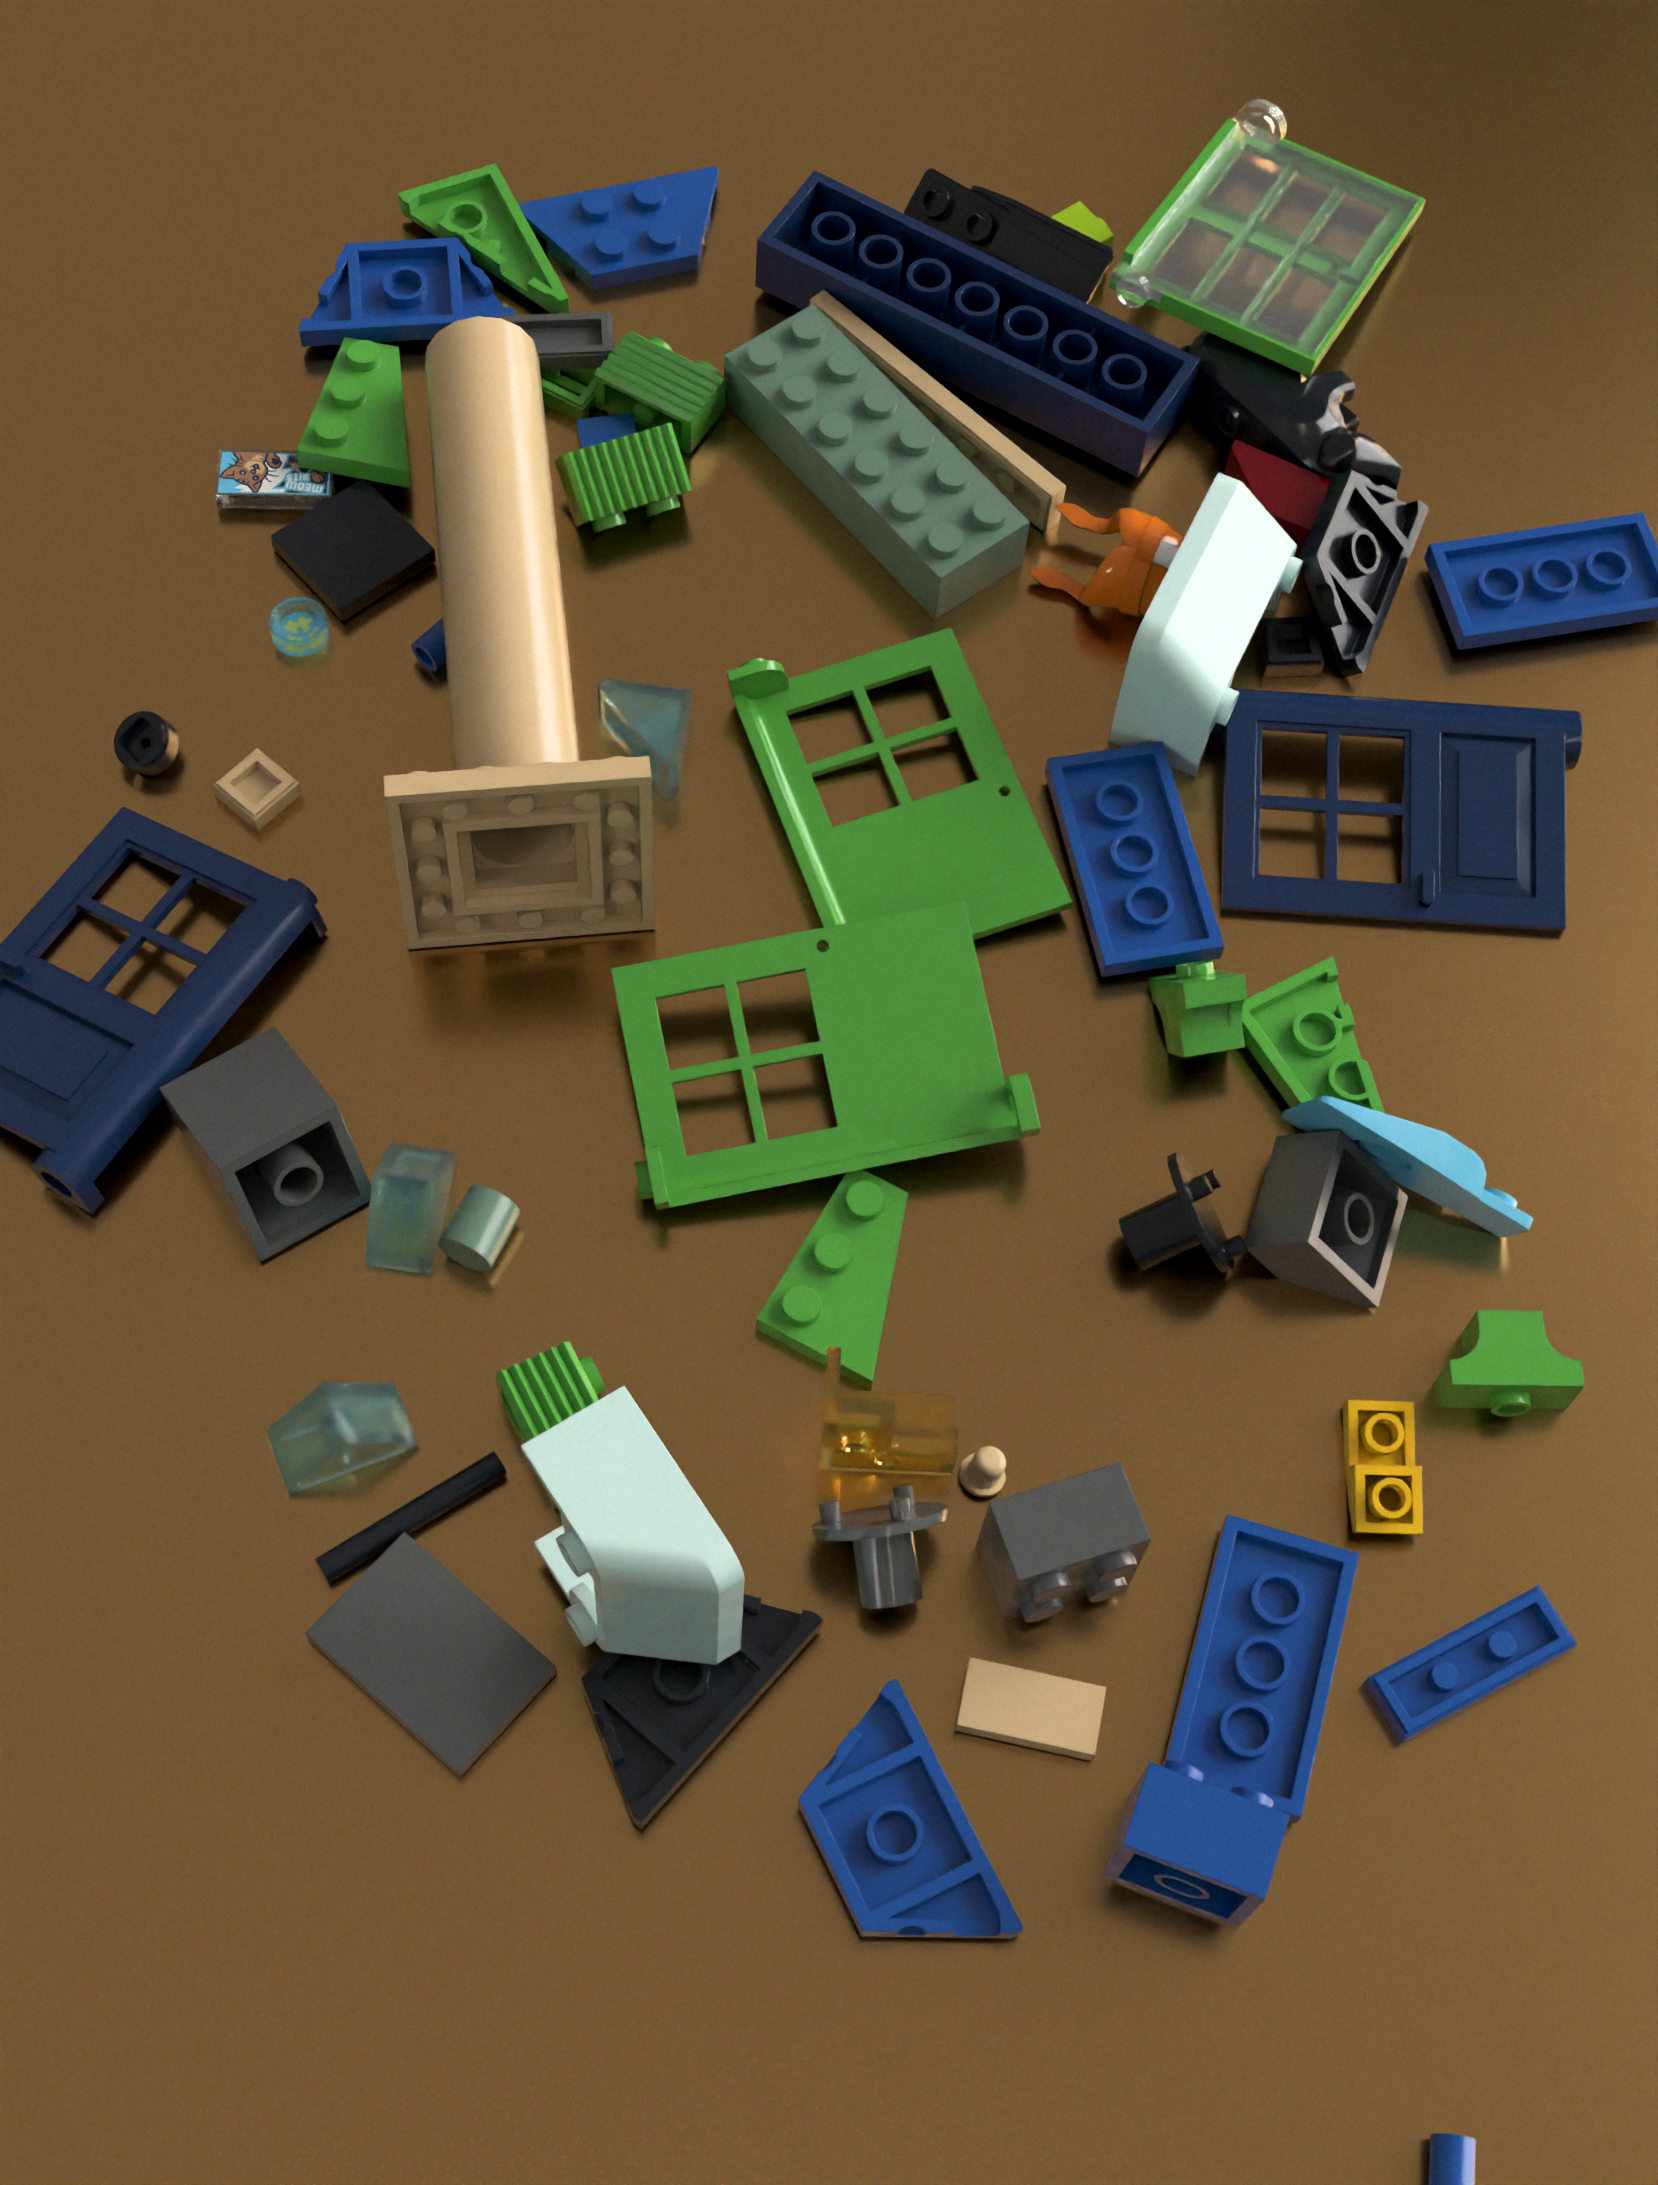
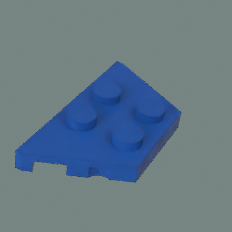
(629, 228)
(399, 292)
(901, 1834)

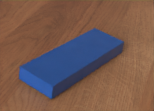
(1469, 1664)

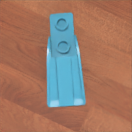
(1419, 1160)

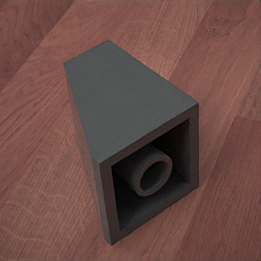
(269, 1142)

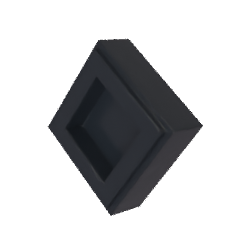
(1289, 647)

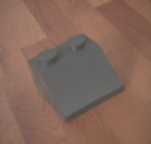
(1326, 1217)

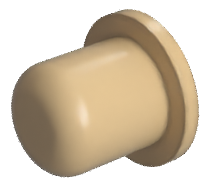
(983, 1472)

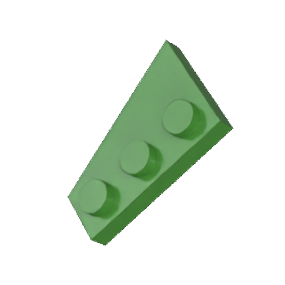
(359, 417)
(1307, 1039)
(841, 1278)

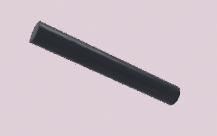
(410, 1516)

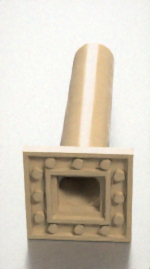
(521, 828)

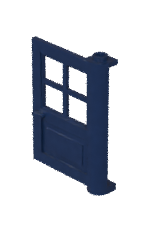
(1475, 810)
(90, 1065)

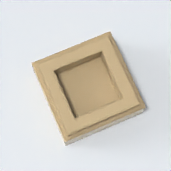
(257, 789)

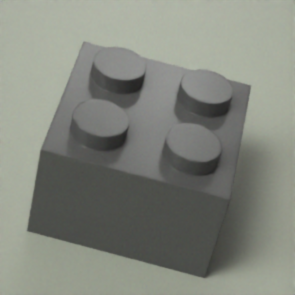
(1062, 1543)

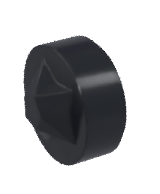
(146, 743)

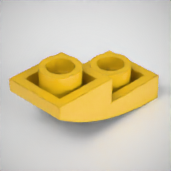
(1381, 1467)

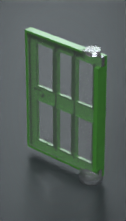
(1266, 242)

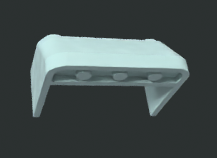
(1201, 624)
(635, 1540)

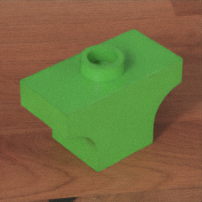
(1200, 1008)
(1508, 1367)

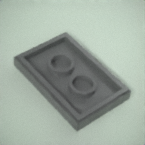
(431, 1653)

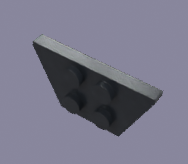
(1357, 562)
(671, 1713)

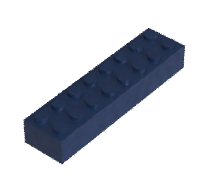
(980, 322)

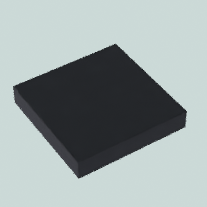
(353, 549)

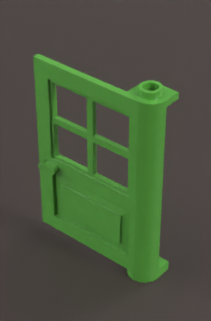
(925, 850)
(899, 1043)

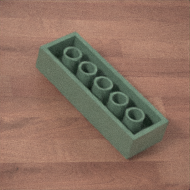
(875, 461)

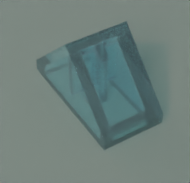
(651, 724)
(408, 1207)
(339, 1432)

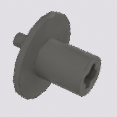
(883, 1544)

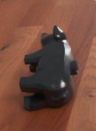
(1286, 411)

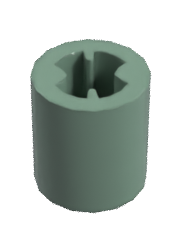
(479, 1228)

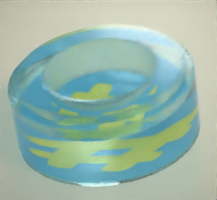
(299, 626)

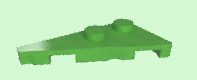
(491, 227)

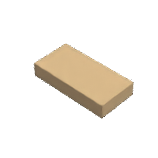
(1030, 1709)

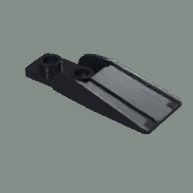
(1012, 234)

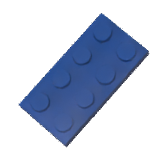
(1547, 580)
(1133, 859)
(1263, 1662)

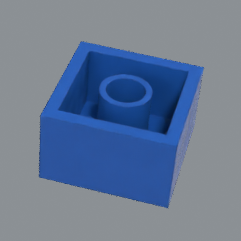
(1197, 1842)

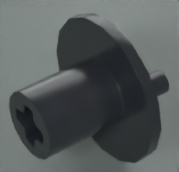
(1181, 1222)

